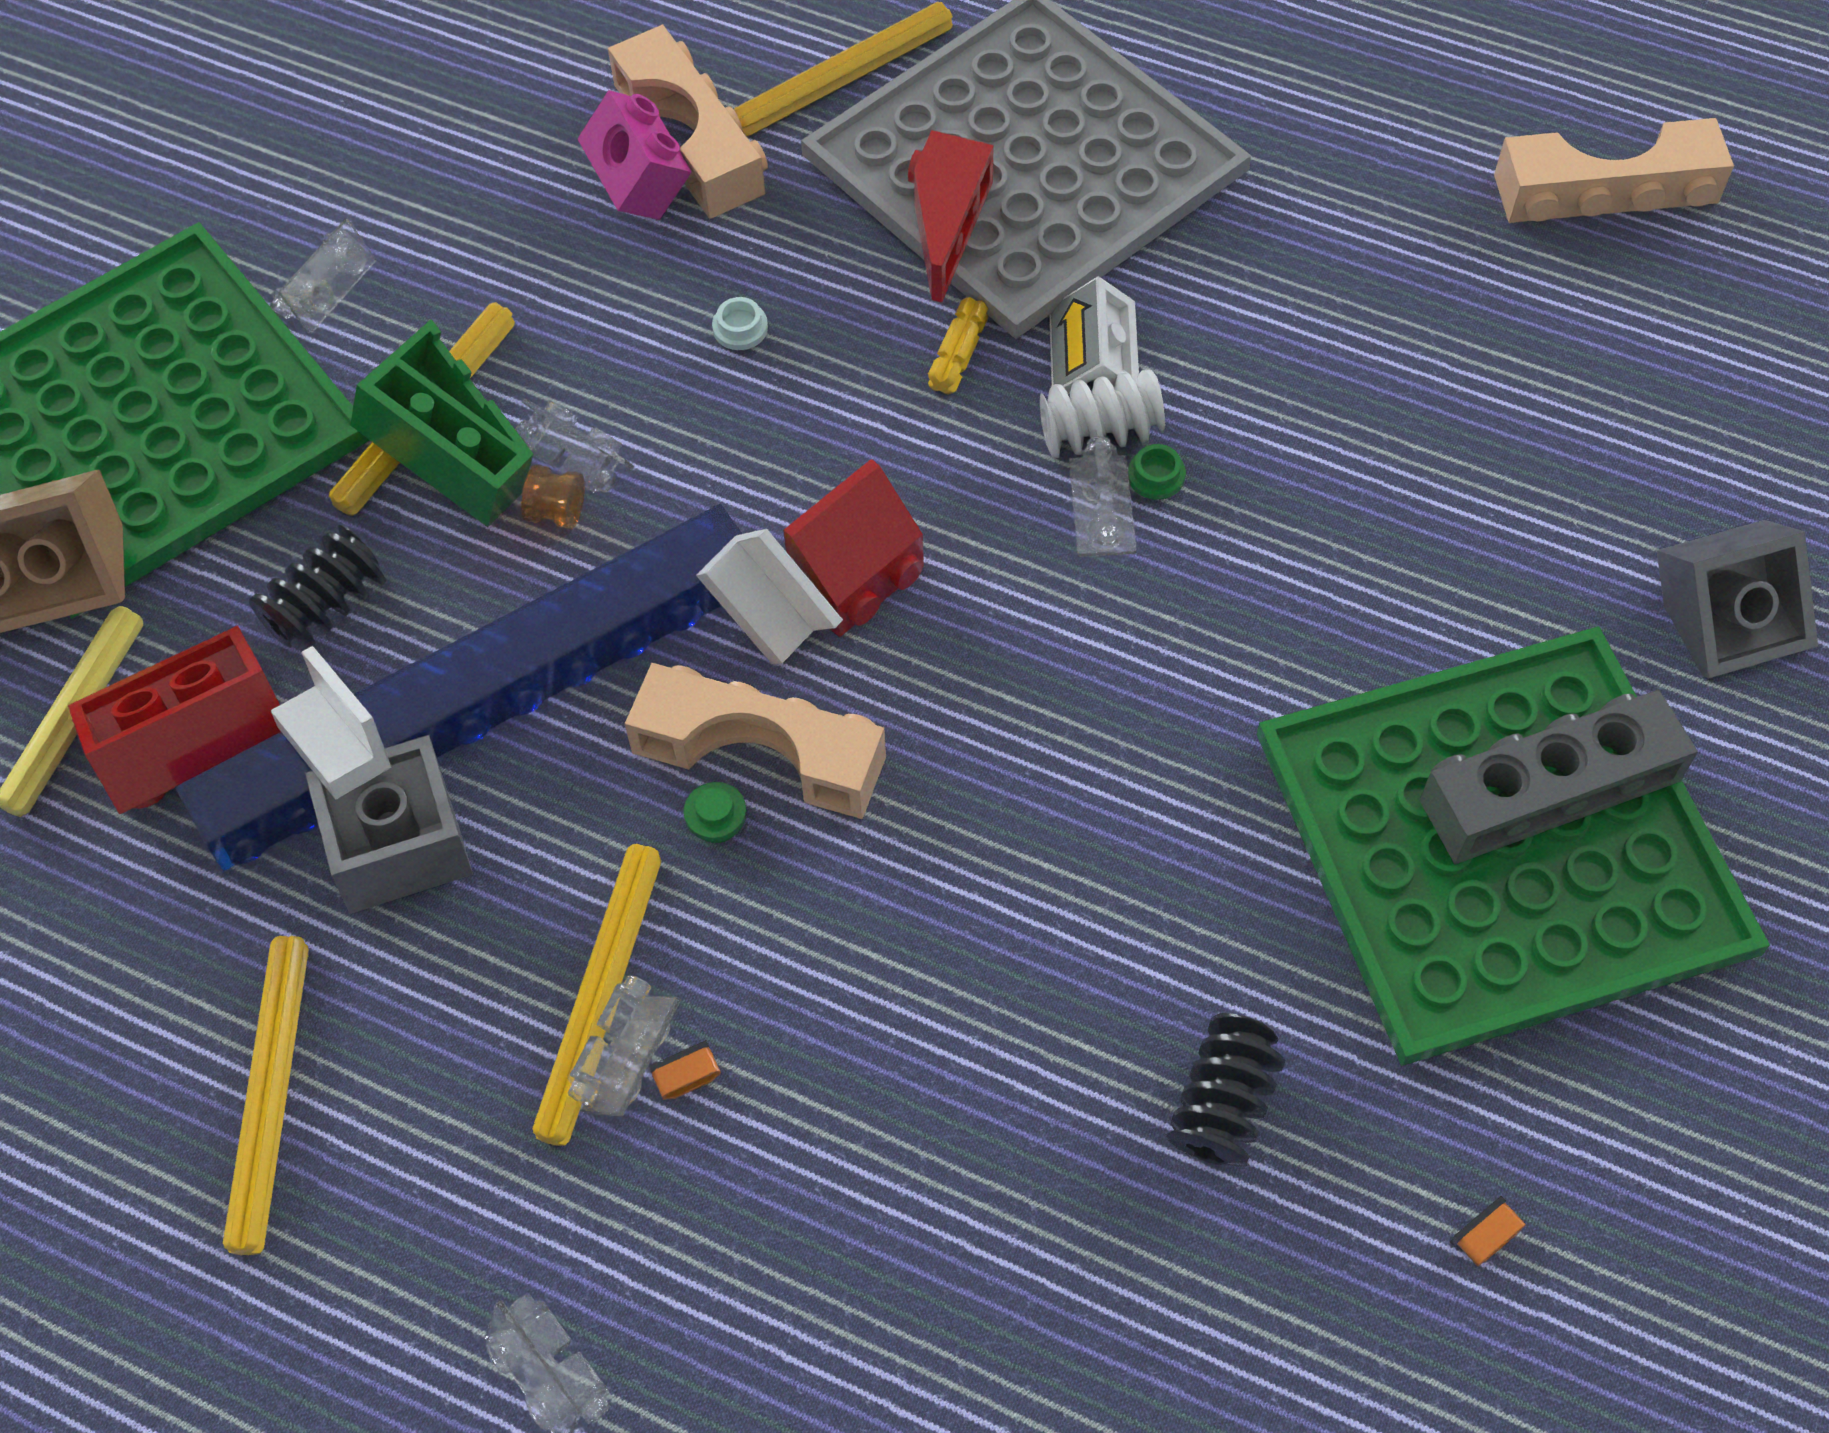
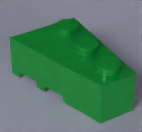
(442, 427)

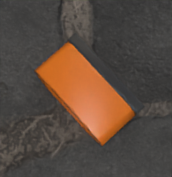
(685, 1071)
(1488, 1231)

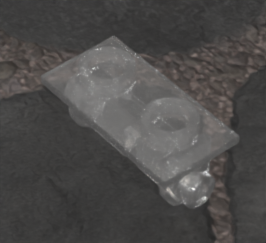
(324, 278)
(553, 432)
(1101, 501)
(610, 1075)
(523, 1344)

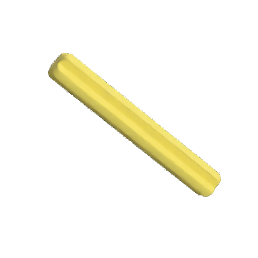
(57, 728)

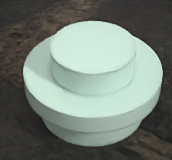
(739, 324)

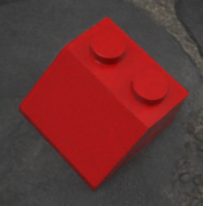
(857, 545)

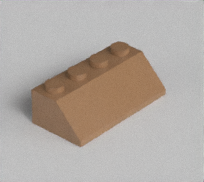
(59, 551)

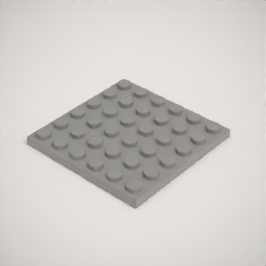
(1082, 160)

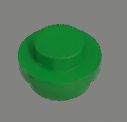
(1156, 472)
(715, 812)

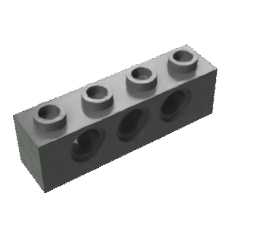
(1475, 821)

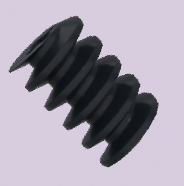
(317, 587)
(1224, 1090)

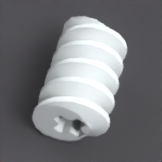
(1102, 410)

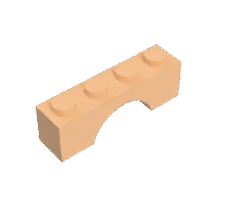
(722, 159)
(1550, 179)
(687, 716)

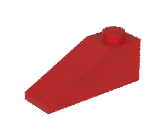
(949, 191)

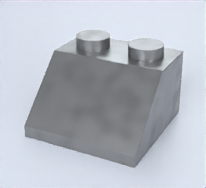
(1740, 596)
(392, 831)

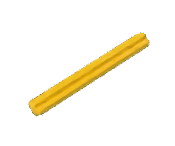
(843, 68)
(374, 463)
(604, 970)
(266, 1097)

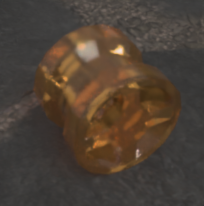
(553, 496)

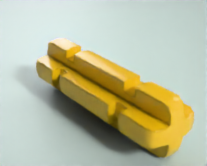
(958, 345)

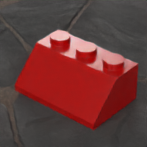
(175, 719)

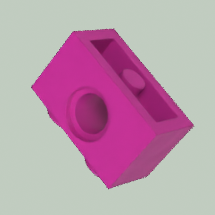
(634, 155)

